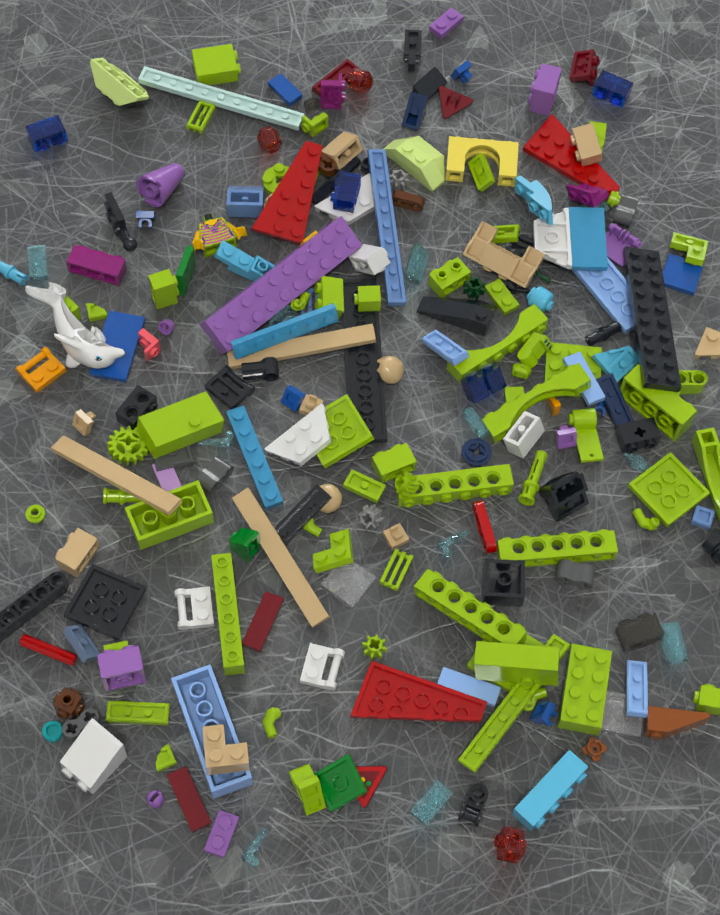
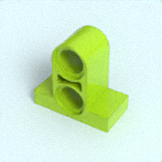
(688, 382)
(308, 789)

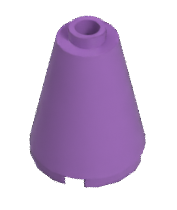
(160, 184)

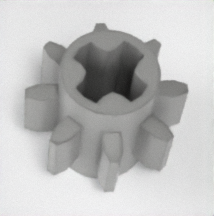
(399, 180)
(370, 516)

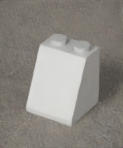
(93, 757)

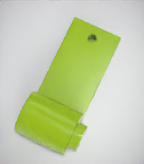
(587, 438)

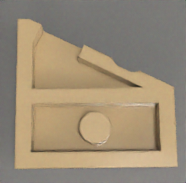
(709, 345)

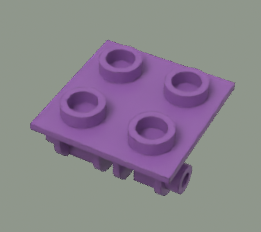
(616, 241)

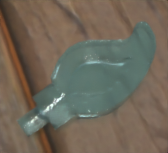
(637, 462)

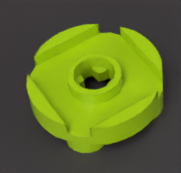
(272, 175)

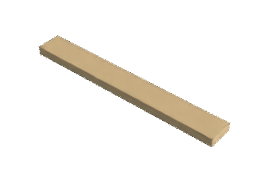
(310, 345)
(116, 475)
(281, 558)

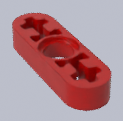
(484, 527)

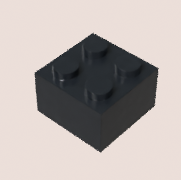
(504, 582)

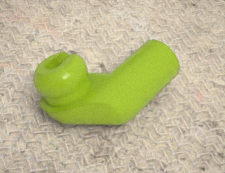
(300, 304)

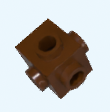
(71, 709)

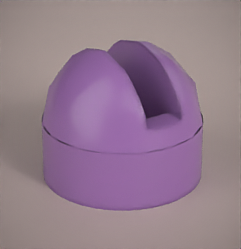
(163, 325)
(158, 802)

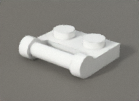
(201, 608)
(315, 665)

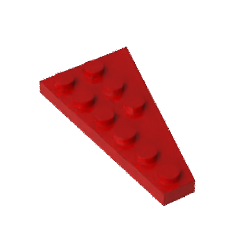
(554, 148)
(289, 205)
(402, 696)

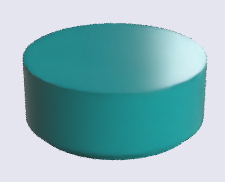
(52, 731)

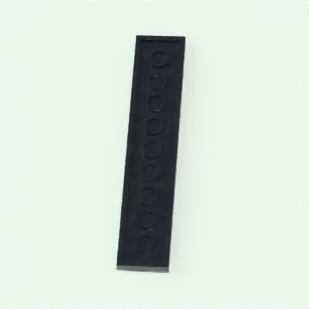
(651, 320)
(361, 375)

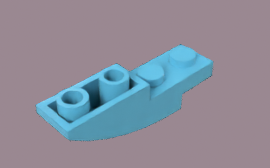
(537, 197)
(241, 262)

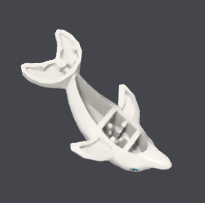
(81, 344)

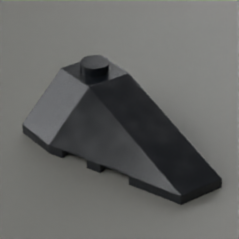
(462, 313)

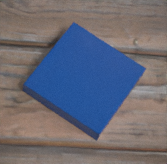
(681, 275)

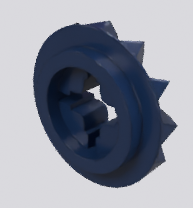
(471, 446)

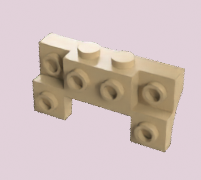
(501, 260)

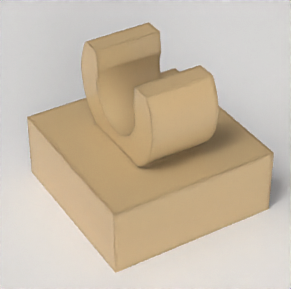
(309, 403)
(83, 422)
(395, 536)

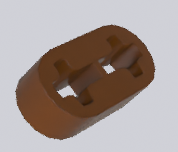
(328, 162)
(408, 200)

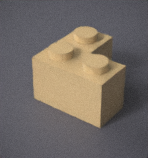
(222, 757)

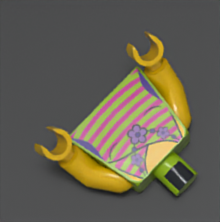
(213, 231)

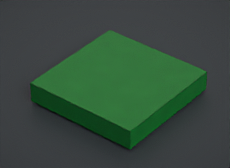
(186, 270)
(341, 783)

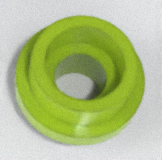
(613, 199)
(35, 519)

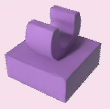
(566, 437)

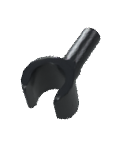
(512, 287)

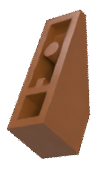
(667, 722)

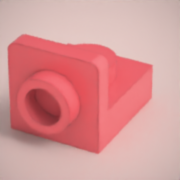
(149, 343)

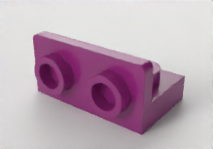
(332, 93)
(587, 194)

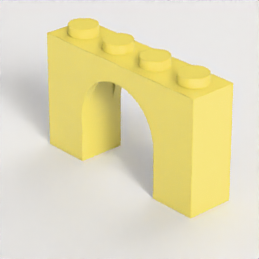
(502, 152)

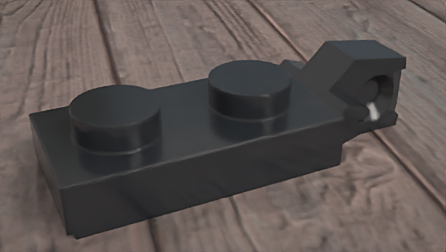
(412, 48)

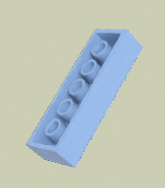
(204, 706)

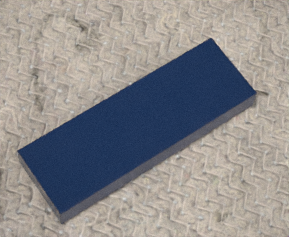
(614, 400)

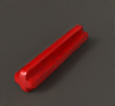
(48, 649)

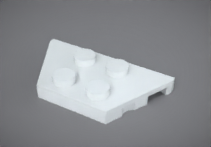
(363, 206)
(554, 239)
(303, 438)

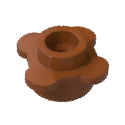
(594, 743)

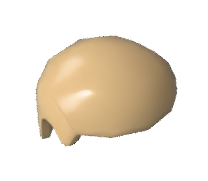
(390, 369)
(336, 500)

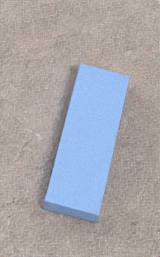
(445, 347)
(593, 394)
(469, 686)
(636, 689)

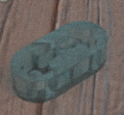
(280, 316)
(475, 422)

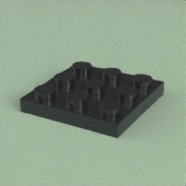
(105, 602)

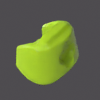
(521, 371)

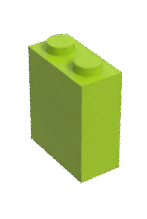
(216, 64)

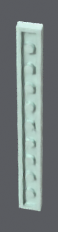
(221, 98)

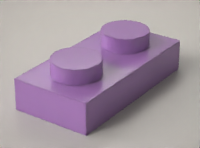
(446, 23)
(221, 834)

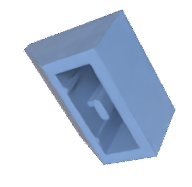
(245, 201)

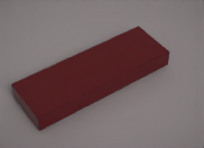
(344, 69)
(262, 621)
(189, 799)

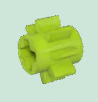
(406, 484)
(375, 642)

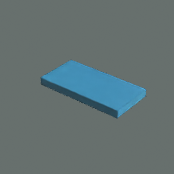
(588, 239)

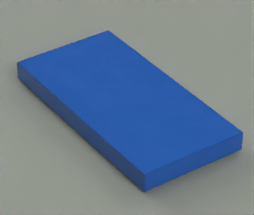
(120, 332)

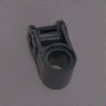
(472, 807)

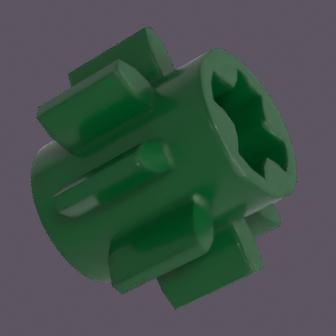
(474, 288)

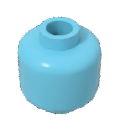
(541, 298)

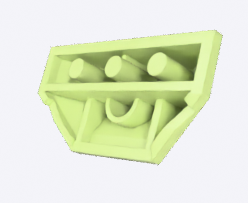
(116, 83)
(418, 160)

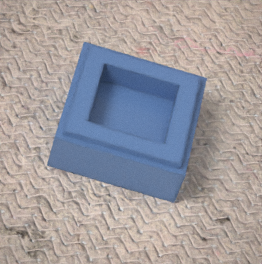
(702, 517)

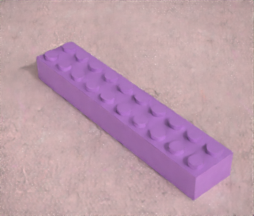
(281, 284)

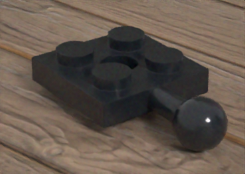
(116, 217)

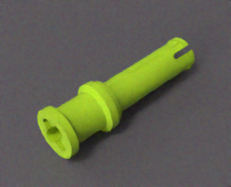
(531, 485)
(117, 496)

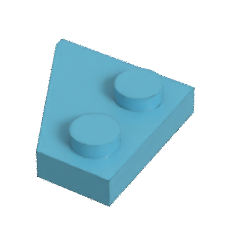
(617, 361)

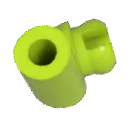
(646, 523)
(312, 528)
(541, 693)
(268, 721)

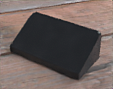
(430, 83)

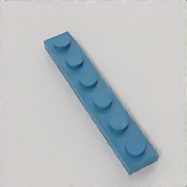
(284, 331)
(254, 458)

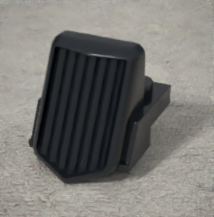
(565, 494)

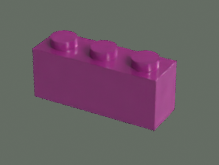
(96, 265)

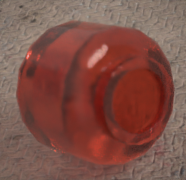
(360, 80)
(269, 139)

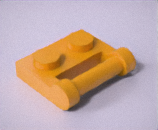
(43, 374)

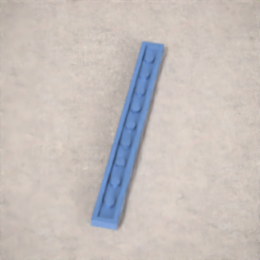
(386, 226)

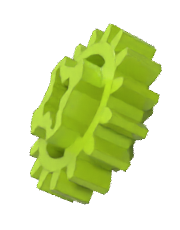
(127, 446)

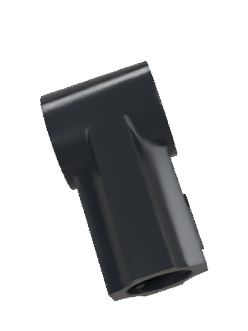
(265, 369)

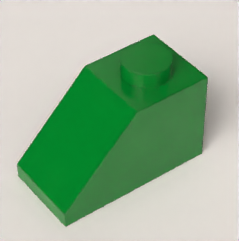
(245, 543)

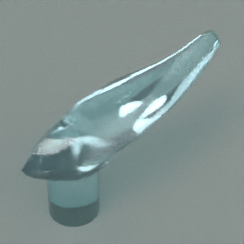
(222, 442)
(444, 545)
(248, 854)

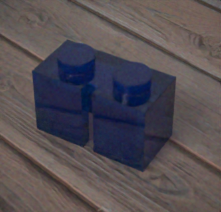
(612, 88)
(46, 133)
(347, 189)
(478, 383)

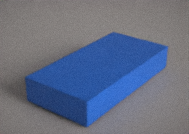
(285, 89)

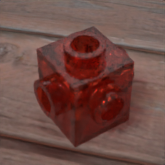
(510, 845)

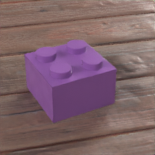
(544, 89)
(121, 668)

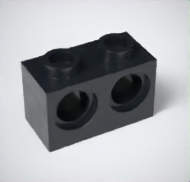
(133, 406)

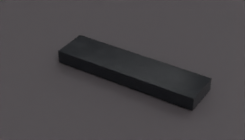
(302, 513)

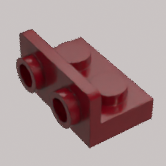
(584, 66)

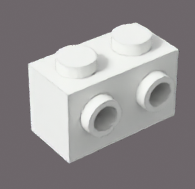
(369, 259)
(523, 434)

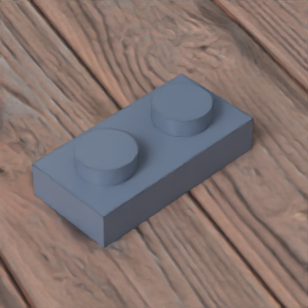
(81, 643)

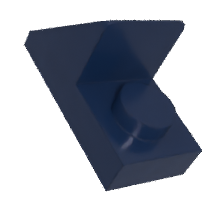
(415, 111)

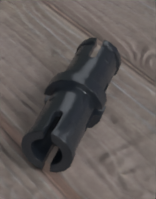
(603, 333)

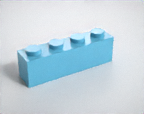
(550, 791)

